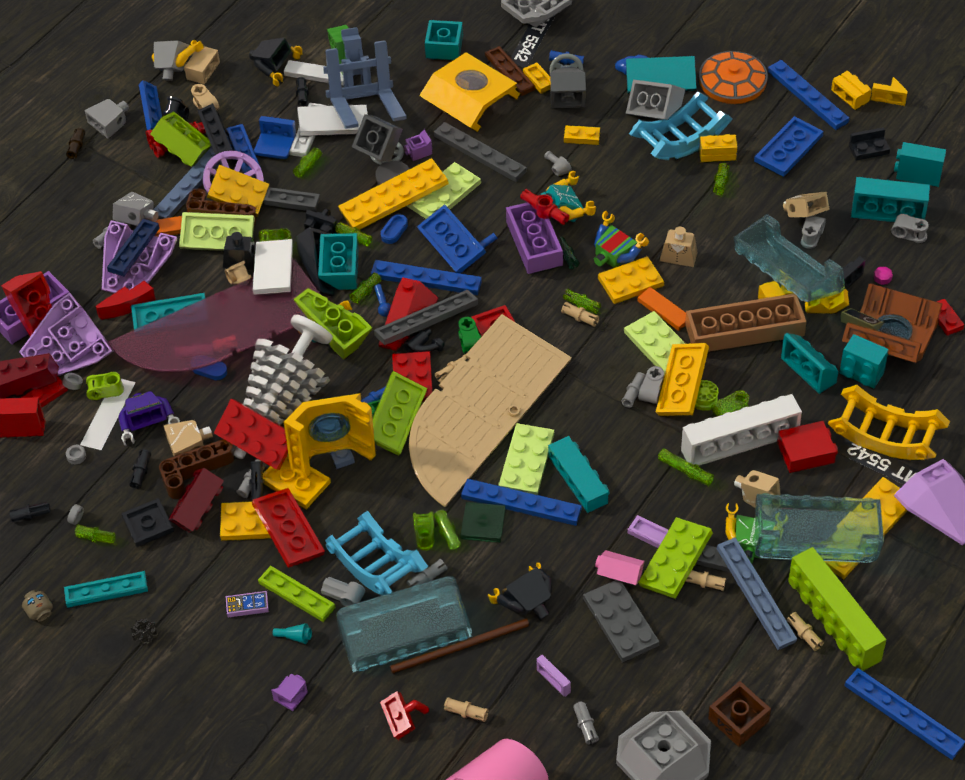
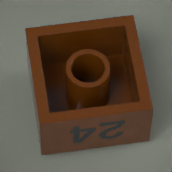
(739, 713)

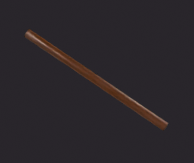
(459, 646)

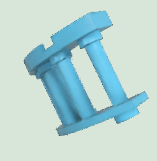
(685, 145)
(406, 560)

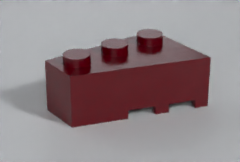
(196, 500)

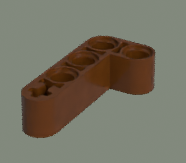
(198, 204)
(184, 465)

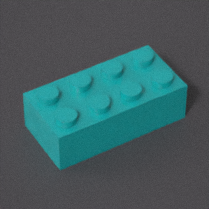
(887, 199)

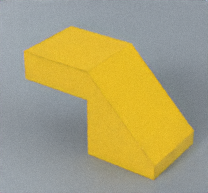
(829, 304)

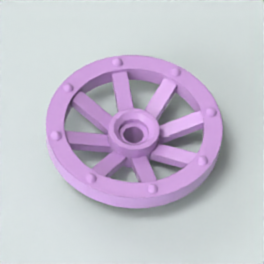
(241, 157)

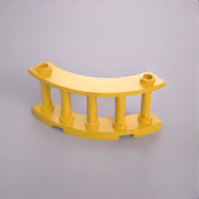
(894, 416)

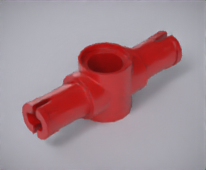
(544, 206)

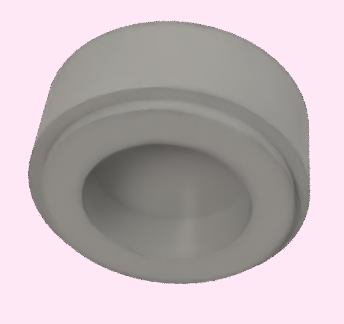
(72, 381)
(76, 454)
(75, 514)

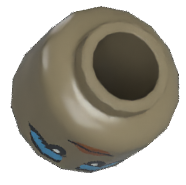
(37, 605)

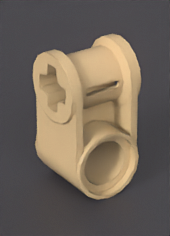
(203, 97)
(237, 273)

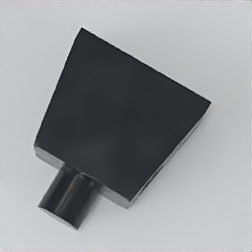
(239, 249)

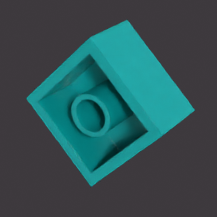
(443, 39)
(863, 361)

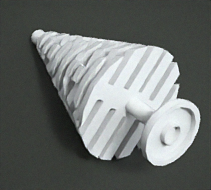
(284, 377)

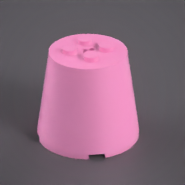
(503, 762)

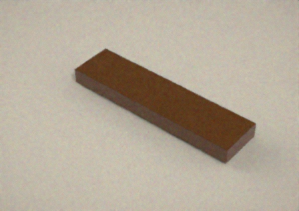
(507, 67)

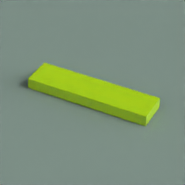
(296, 593)

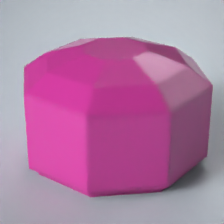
(883, 275)

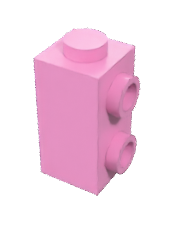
(619, 567)

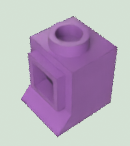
(418, 146)
(290, 691)

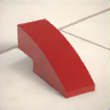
(121, 301)

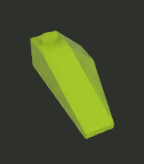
(346, 327)

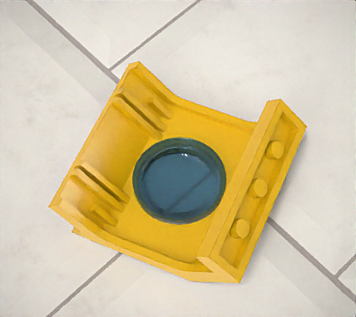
(328, 427)

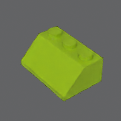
(181, 138)

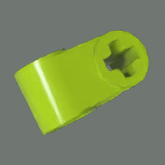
(105, 385)

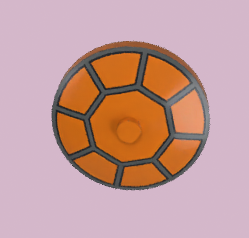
(733, 77)

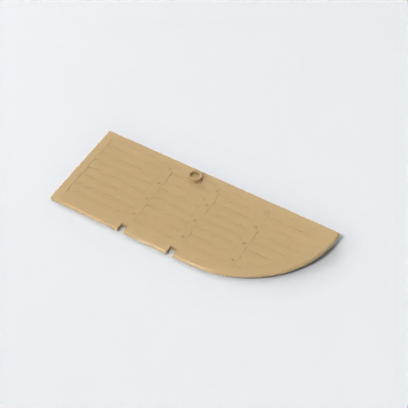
(480, 405)

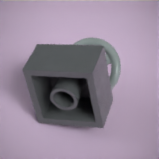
(567, 83)
(378, 139)

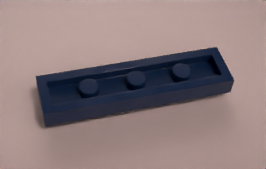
(133, 247)

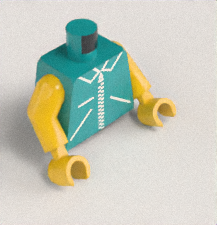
(566, 199)

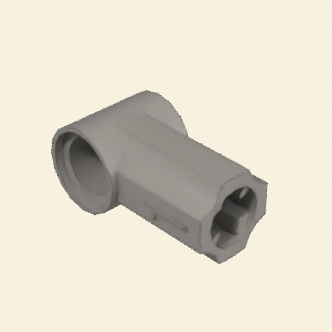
(346, 593)

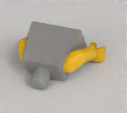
(172, 56)

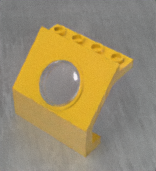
(467, 88)

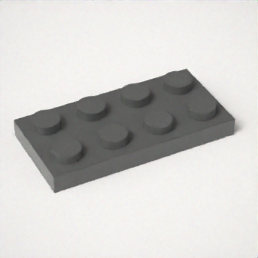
(621, 620)

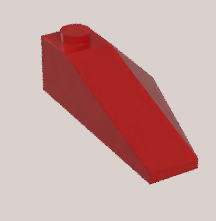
(409, 298)

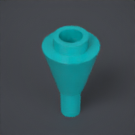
(298, 633)

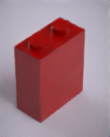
(21, 417)
(807, 446)

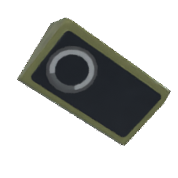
(858, 318)

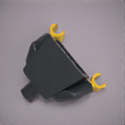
(271, 55)
(526, 593)

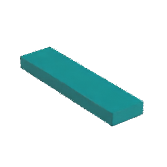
(105, 589)

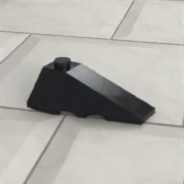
(309, 249)

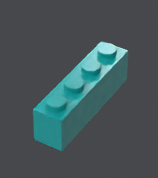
(578, 474)

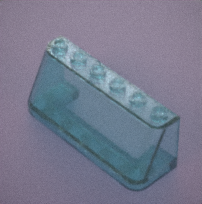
(787, 263)
(835, 527)
(403, 623)

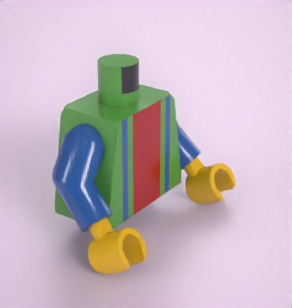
(614, 245)

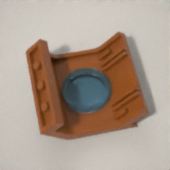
(906, 319)

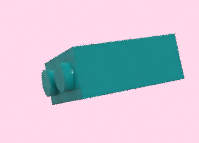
(919, 164)

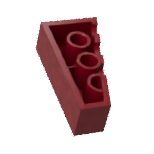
(26, 373)

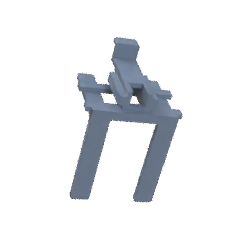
(358, 64)

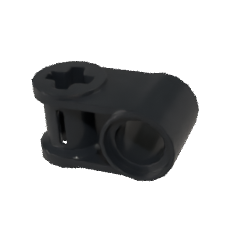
(178, 106)

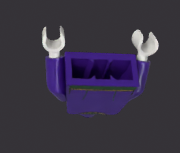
(143, 411)

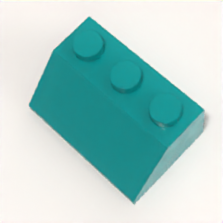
(339, 260)
(808, 363)

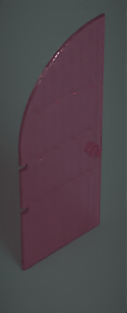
(213, 327)

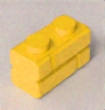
(851, 90)
(718, 148)

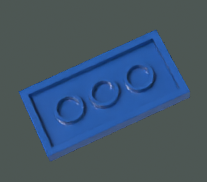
(788, 146)
(451, 239)

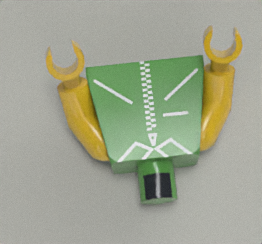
(743, 530)

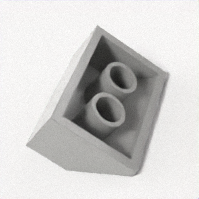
(654, 99)

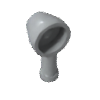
(561, 165)

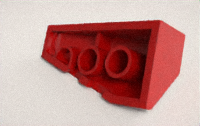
(29, 298)

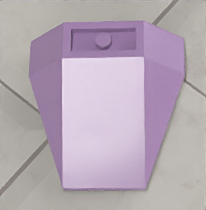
(145, 266)
(68, 337)
(937, 498)

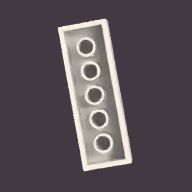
(739, 430)

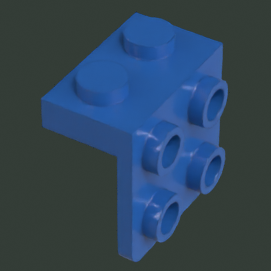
(275, 137)

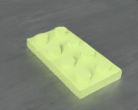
(460, 185)
(210, 230)
(653, 338)
(526, 458)

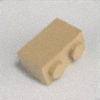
(202, 65)

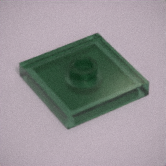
(483, 522)

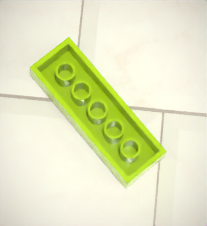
(836, 609)

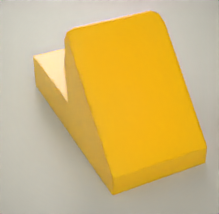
(891, 94)

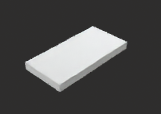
(325, 120)
(273, 267)

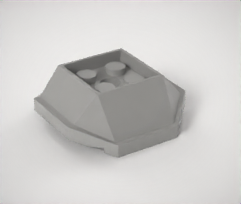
(534, 11)
(686, 745)

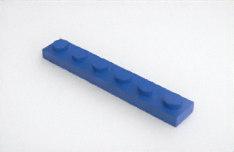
(808, 94)
(429, 277)
(522, 502)
(905, 713)

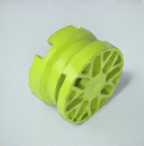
(706, 395)

